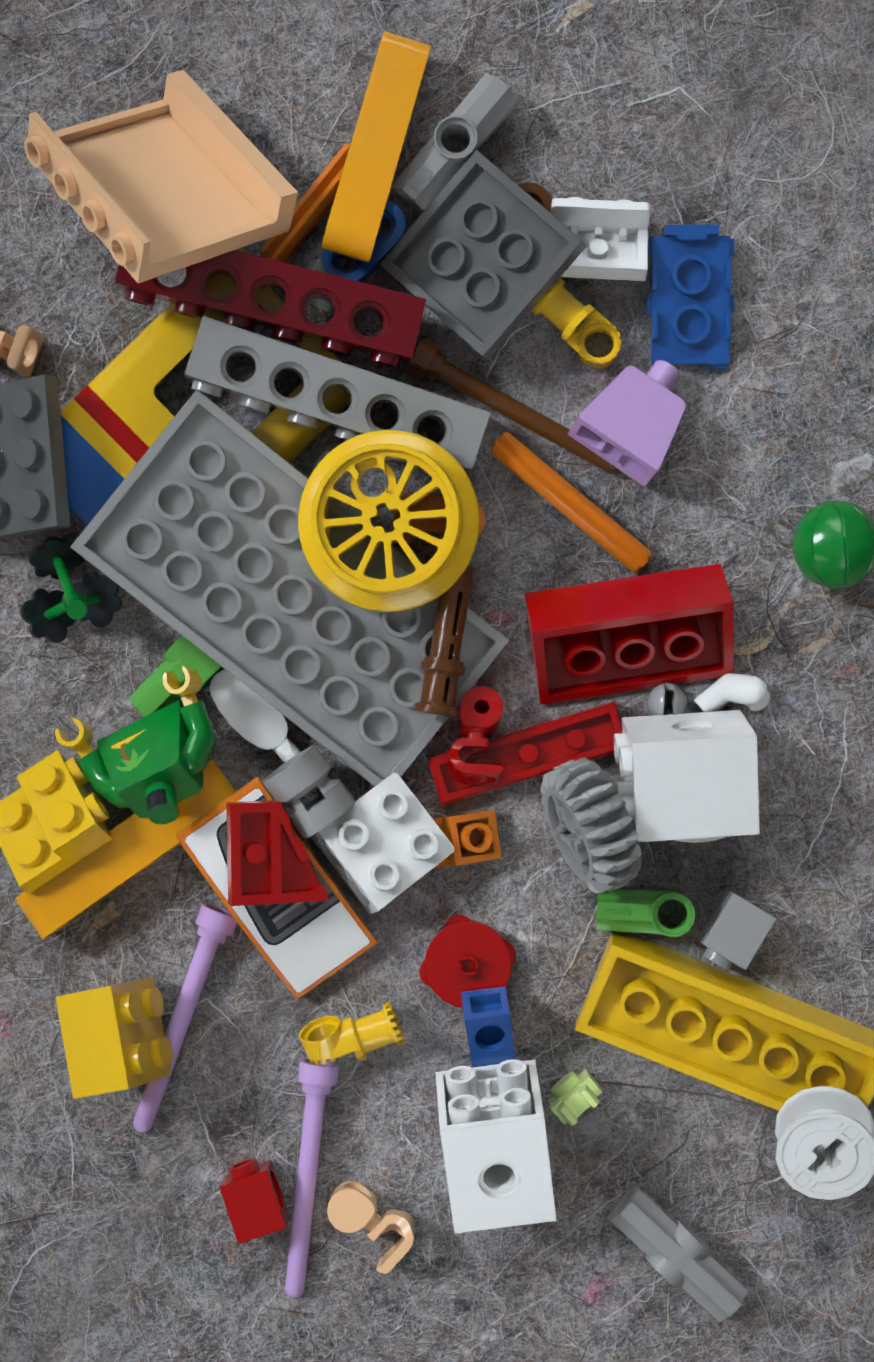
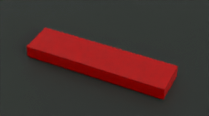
(535, 750)

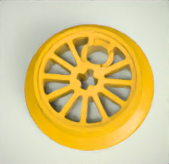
(371, 453)

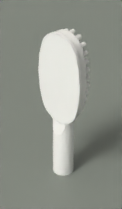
(252, 716)

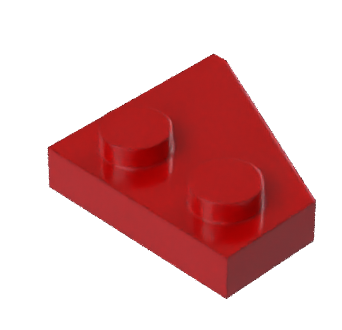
(266, 857)

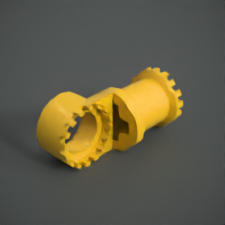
(578, 323)
(333, 1038)

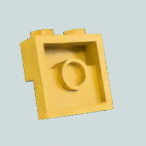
(50, 821)

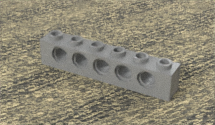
(218, 341)

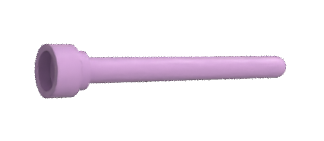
(214, 926)
(316, 1083)

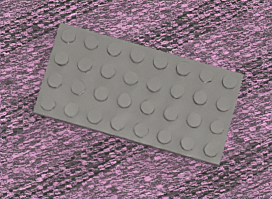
(217, 554)

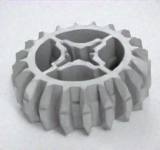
(591, 825)

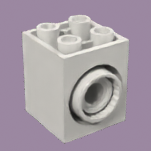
(689, 776)
(495, 1146)

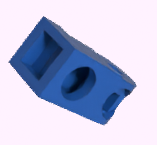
(488, 1026)

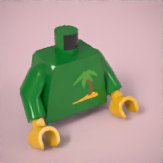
(153, 759)

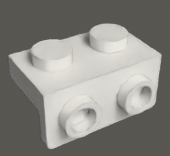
(613, 235)

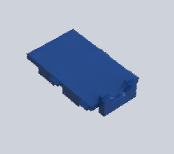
(691, 296)

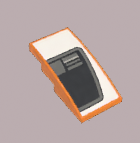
(296, 939)

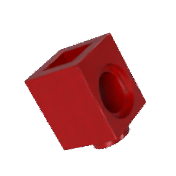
(254, 1200)

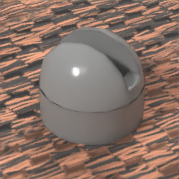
(656, 699)

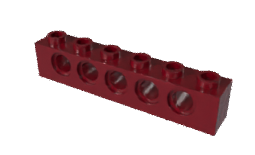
(397, 311)

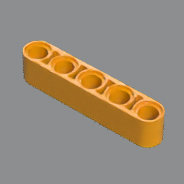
(376, 147)
(133, 848)

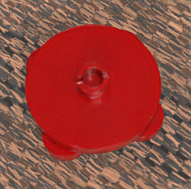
(466, 958)

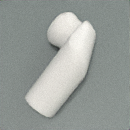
(735, 689)

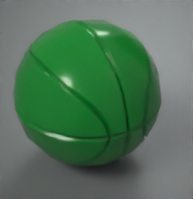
(835, 544)

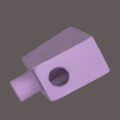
(633, 420)

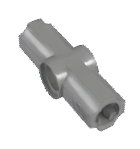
(474, 121)
(678, 1254)

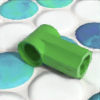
(151, 693)
(637, 911)

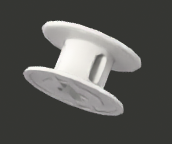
(825, 1143)

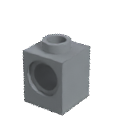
(734, 931)

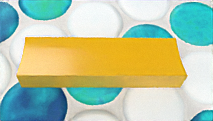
(721, 1026)

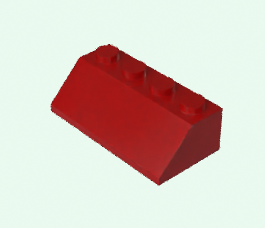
(631, 633)

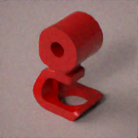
(477, 719)

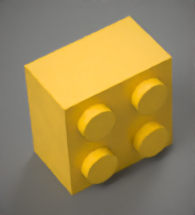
(114, 1037)

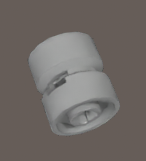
(299, 777)

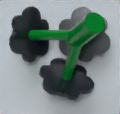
(86, 600)

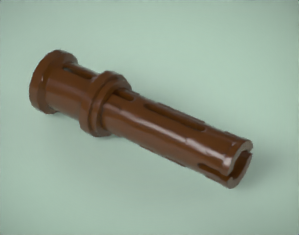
(443, 664)

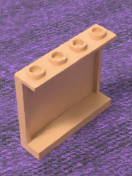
(164, 181)

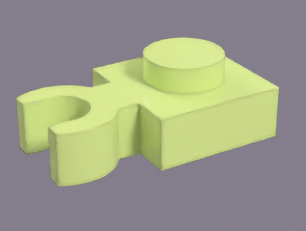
(573, 1096)

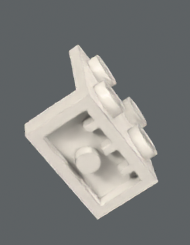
(383, 843)

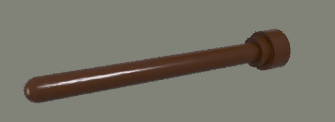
(431, 364)

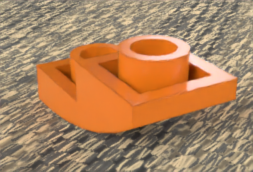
(473, 837)

